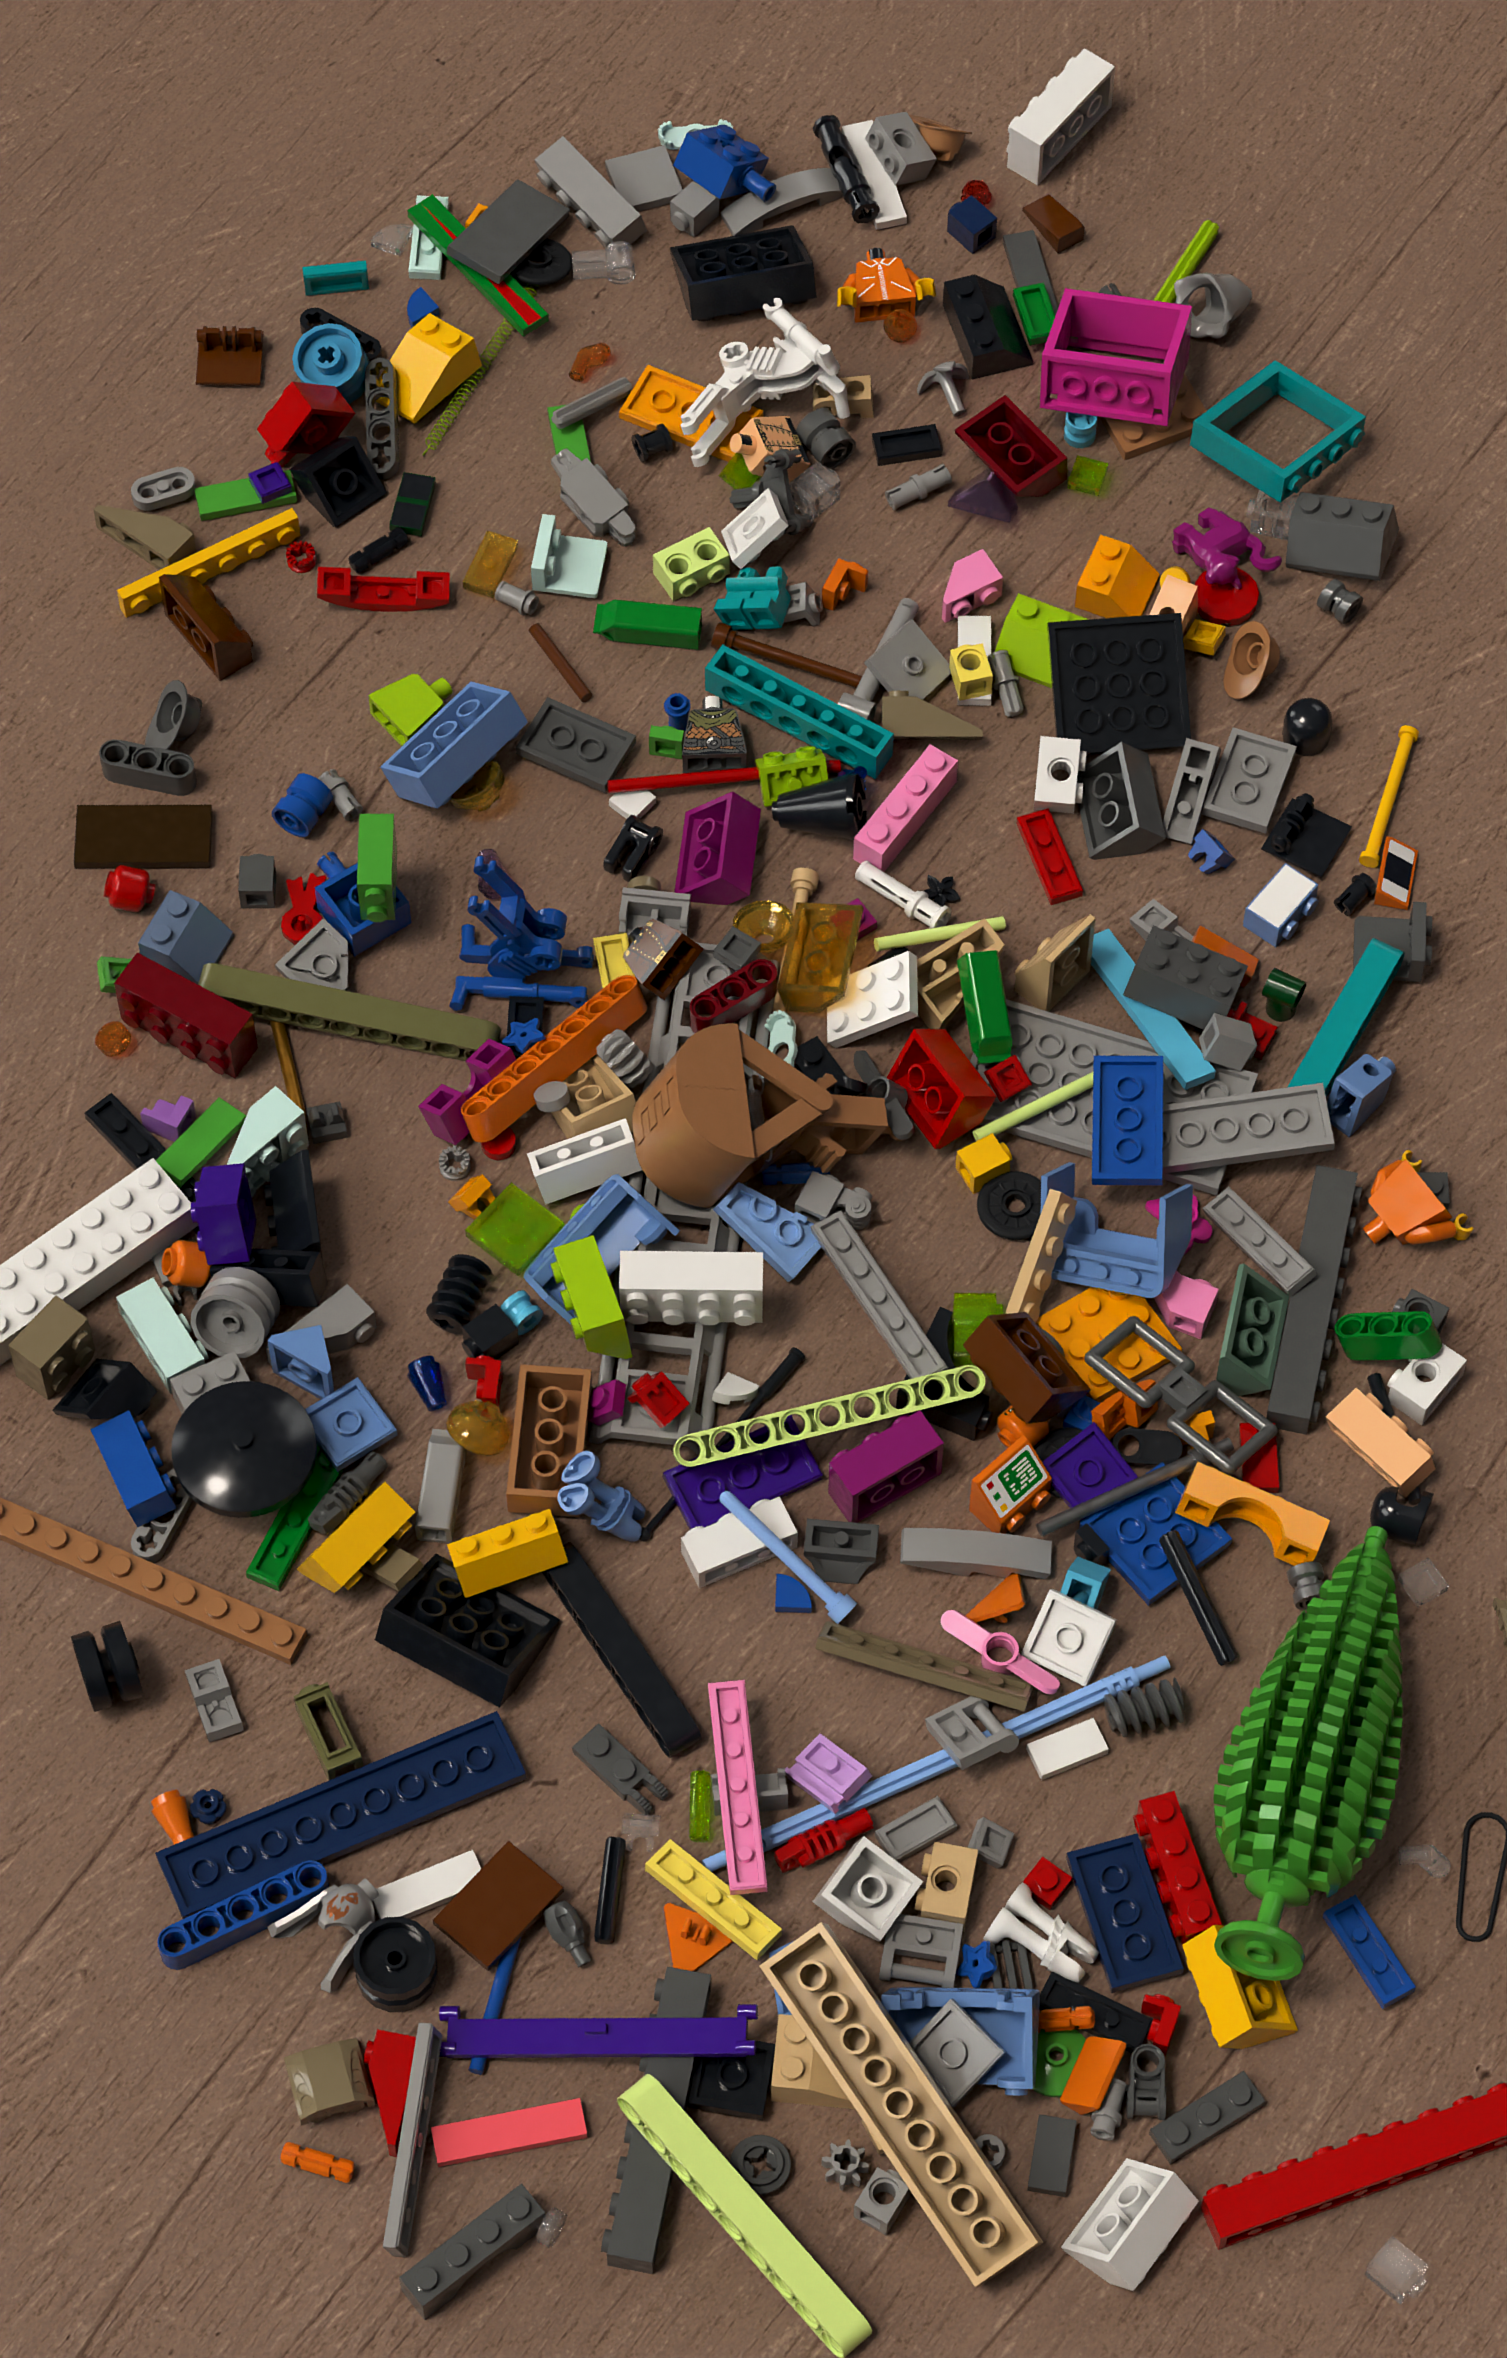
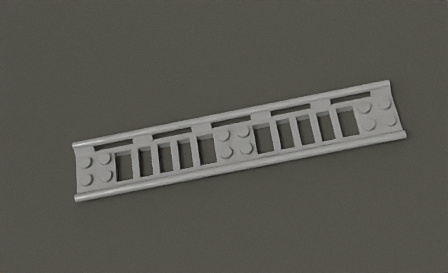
(707, 1339)

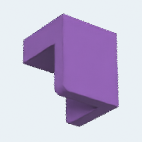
(169, 1119)

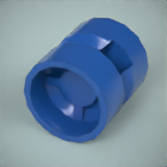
(304, 802)

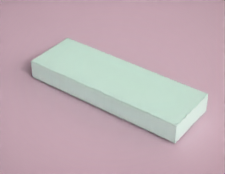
(425, 257)

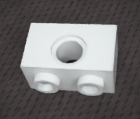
(1054, 755)
(1421, 1398)

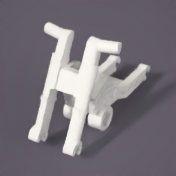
(763, 374)

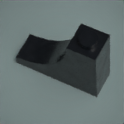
(962, 1416)

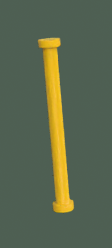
(1370, 856)

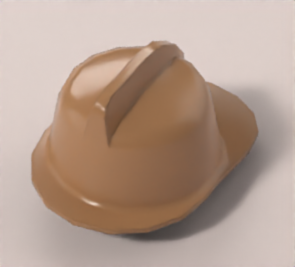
(941, 138)
(1251, 660)

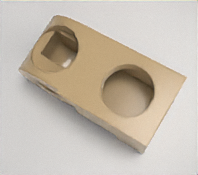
(858, 396)

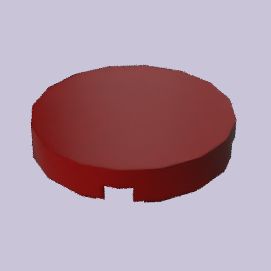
(1226, 603)

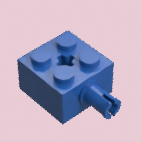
(724, 163)
(339, 905)

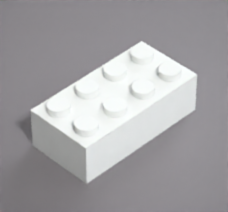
(1060, 116)
(691, 1287)

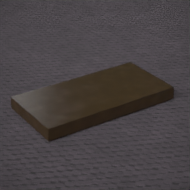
(143, 836)

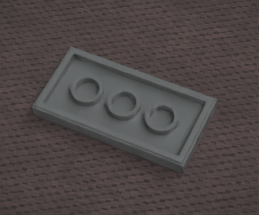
(508, 231)

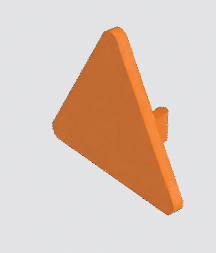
(1003, 1599)
(692, 1938)

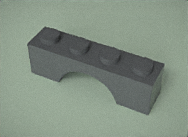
(445, 2270)

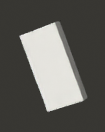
(1067, 1749)

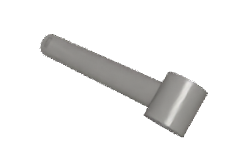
(861, 700)

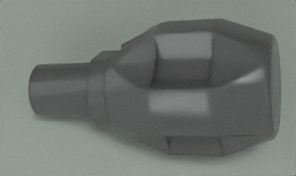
(567, 1930)

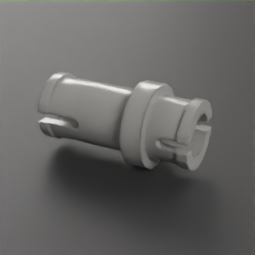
(341, 794)
(1109, 2116)

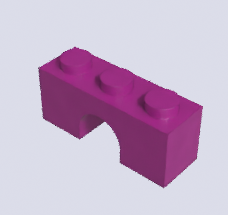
(444, 1104)

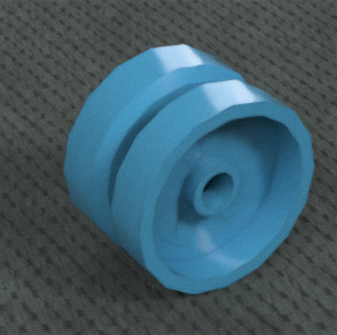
(332, 357)

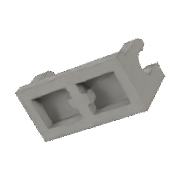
(642, 905)
(771, 1792)

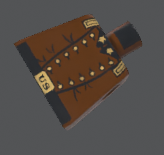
(660, 956)

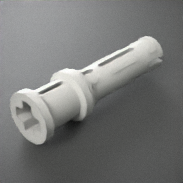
(916, 903)

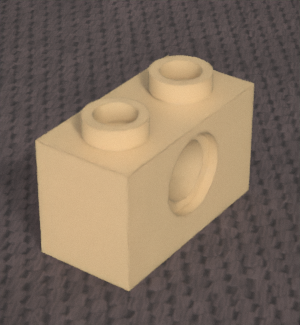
(949, 1864)

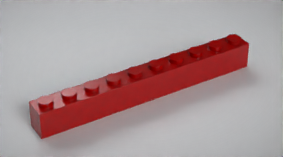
(1357, 2169)

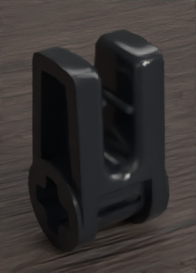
(635, 837)

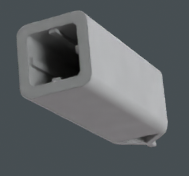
(440, 1488)

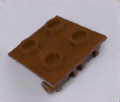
(229, 356)

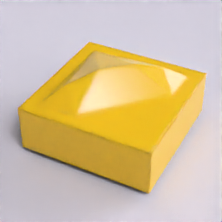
(1204, 637)

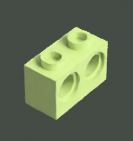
(688, 558)

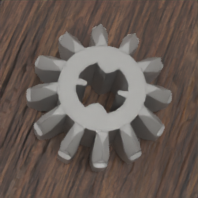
(624, 1058)

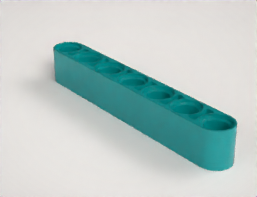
(1349, 1016)

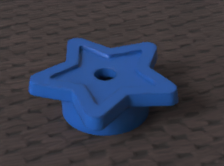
(524, 1035)
(985, 1967)

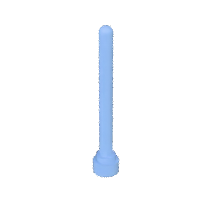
(836, 1603)

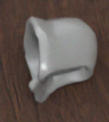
(1225, 302)

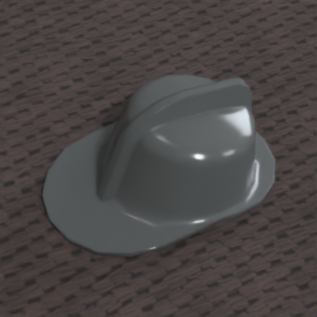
(175, 716)

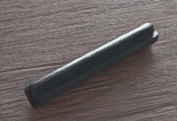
(1198, 1597)

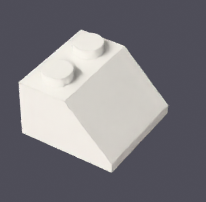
(867, 1890)

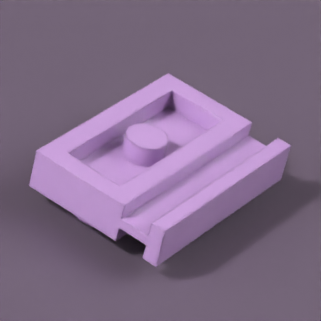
(827, 1773)

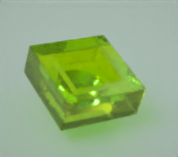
(737, 473)
(1087, 475)

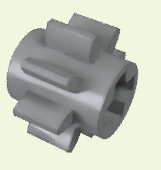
(841, 2153)

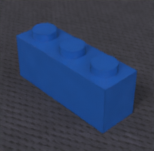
(135, 1467)

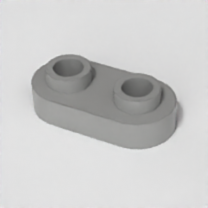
(162, 488)

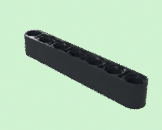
(622, 1654)

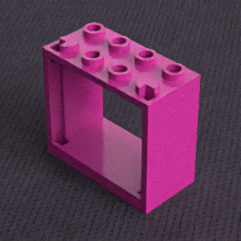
(1112, 384)

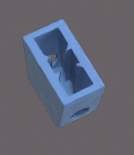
(1365, 1080)

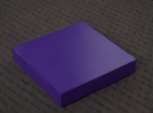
(1087, 1467)

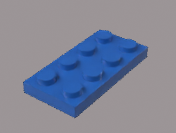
(1127, 1120)

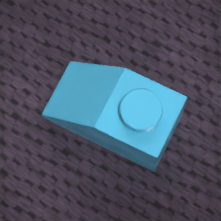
(1085, 1582)

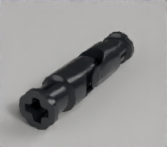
(851, 182)

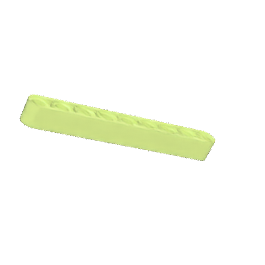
(845, 1407)
(744, 2216)

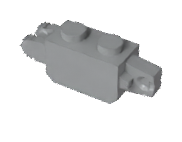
(593, 498)

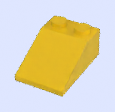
(430, 366)

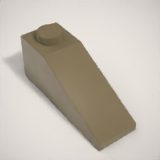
(149, 536)
(919, 720)

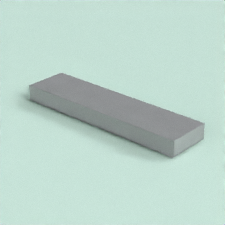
(1259, 1241)

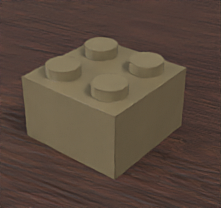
(52, 1348)

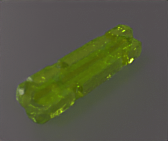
(699, 1806)

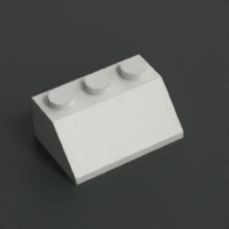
(1131, 2223)

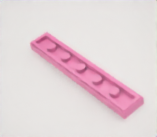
(737, 1787)

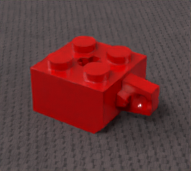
(304, 421)

